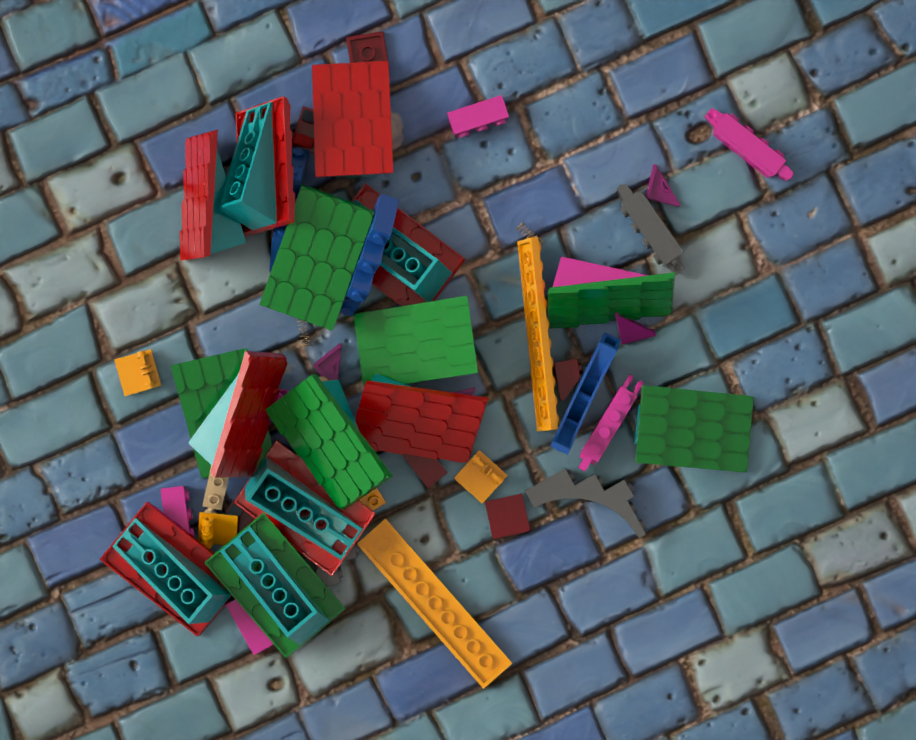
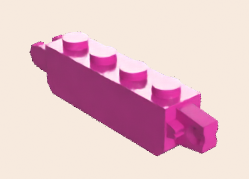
(748, 146)
(608, 424)

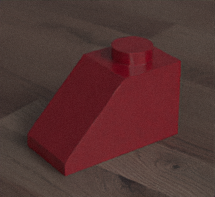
(567, 376)

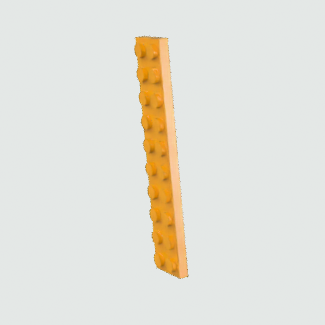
(537, 334)
(434, 603)

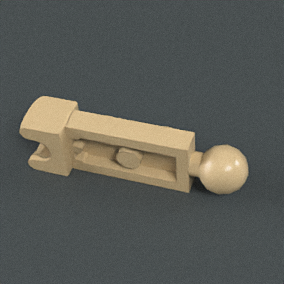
(214, 493)

